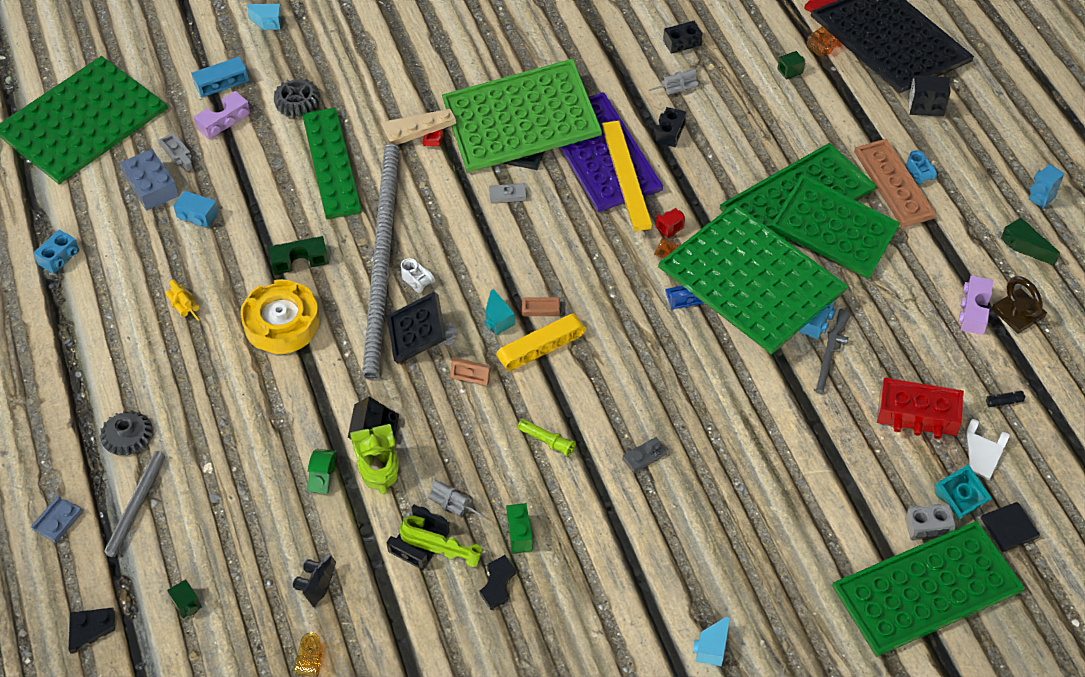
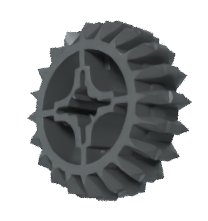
(296, 97)

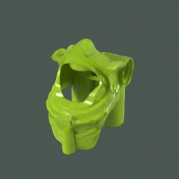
(377, 442)

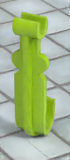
(412, 533)

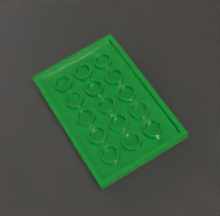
(835, 226)

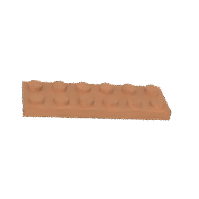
(894, 183)

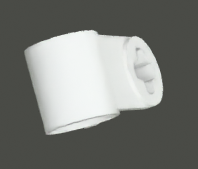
(416, 275)

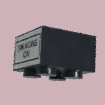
(929, 96)

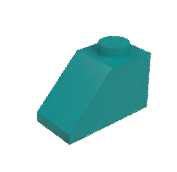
(498, 314)

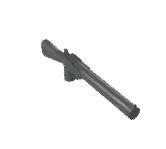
(843, 317)

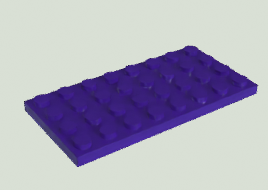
(594, 165)

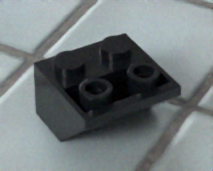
(371, 414)

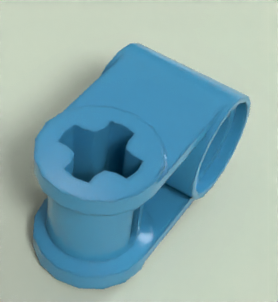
(920, 167)

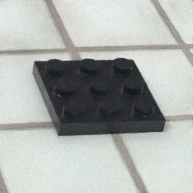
(416, 327)

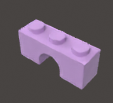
(213, 123)
(973, 317)

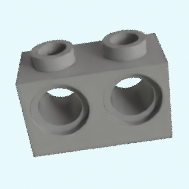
(930, 525)

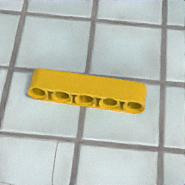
(541, 342)

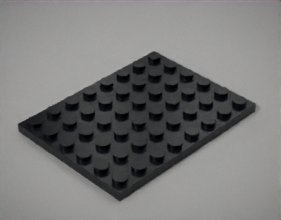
(892, 39)

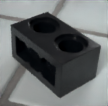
(682, 37)
(670, 126)

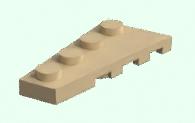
(415, 126)

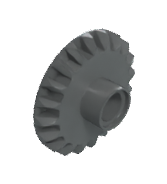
(126, 433)

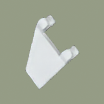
(982, 452)

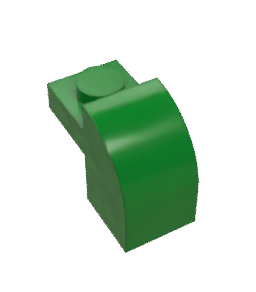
(320, 467)

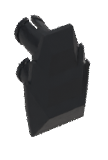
(317, 585)

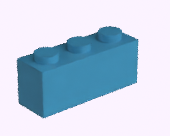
(220, 77)

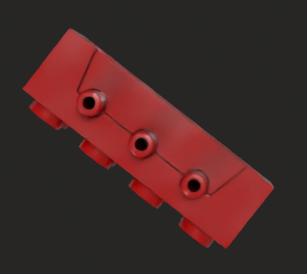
(920, 407)

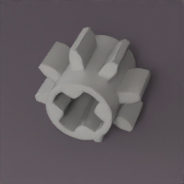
(450, 332)

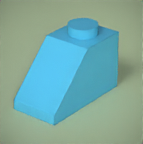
(265, 15)
(712, 643)

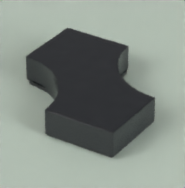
(495, 590)

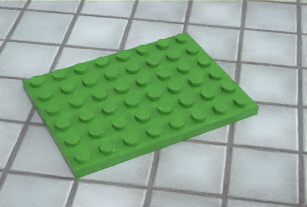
(521, 115)

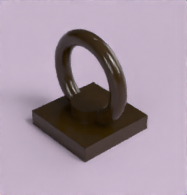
(1018, 307)

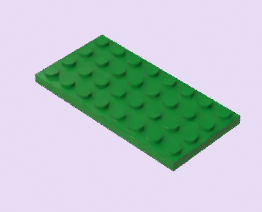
(823, 165)
(927, 588)

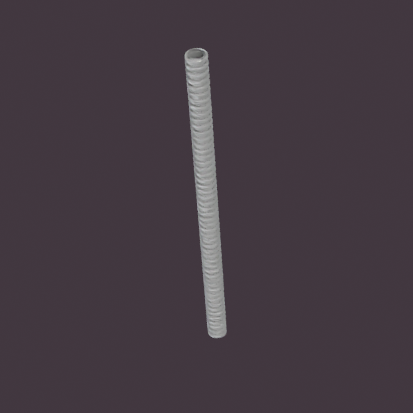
(381, 261)

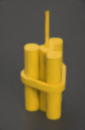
(181, 299)

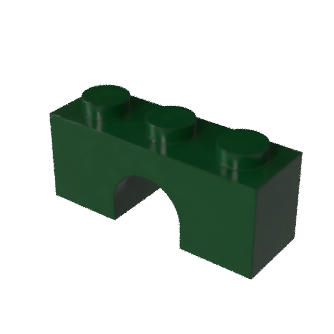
(311, 249)

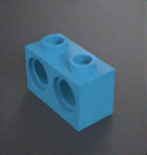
(56, 251)

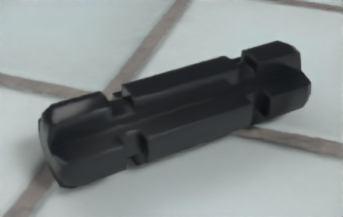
(1005, 398)

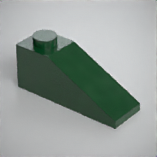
(1028, 241)

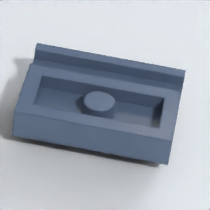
(56, 519)

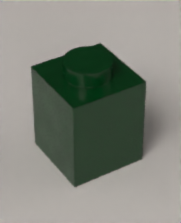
(791, 65)
(184, 599)

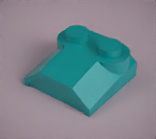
(962, 491)

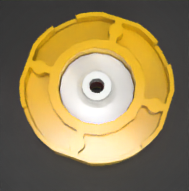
(280, 317)

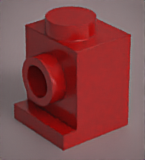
(670, 222)

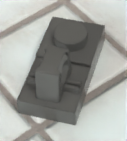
(644, 455)

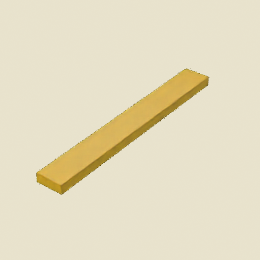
(626, 176)

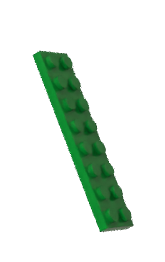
(331, 163)

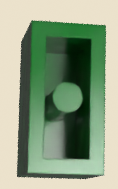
(519, 528)

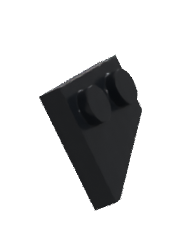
(89, 626)

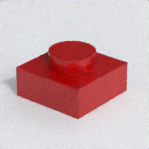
(433, 139)

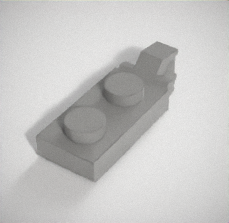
(176, 151)

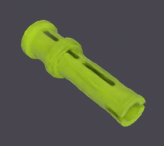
(554, 441)

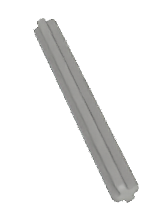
(134, 504)

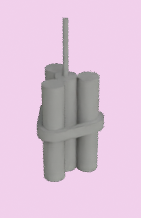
(679, 82)
(450, 498)

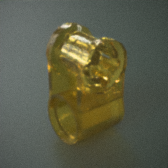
(309, 656)

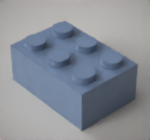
(149, 179)

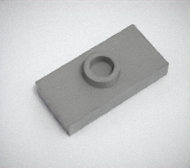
(507, 193)

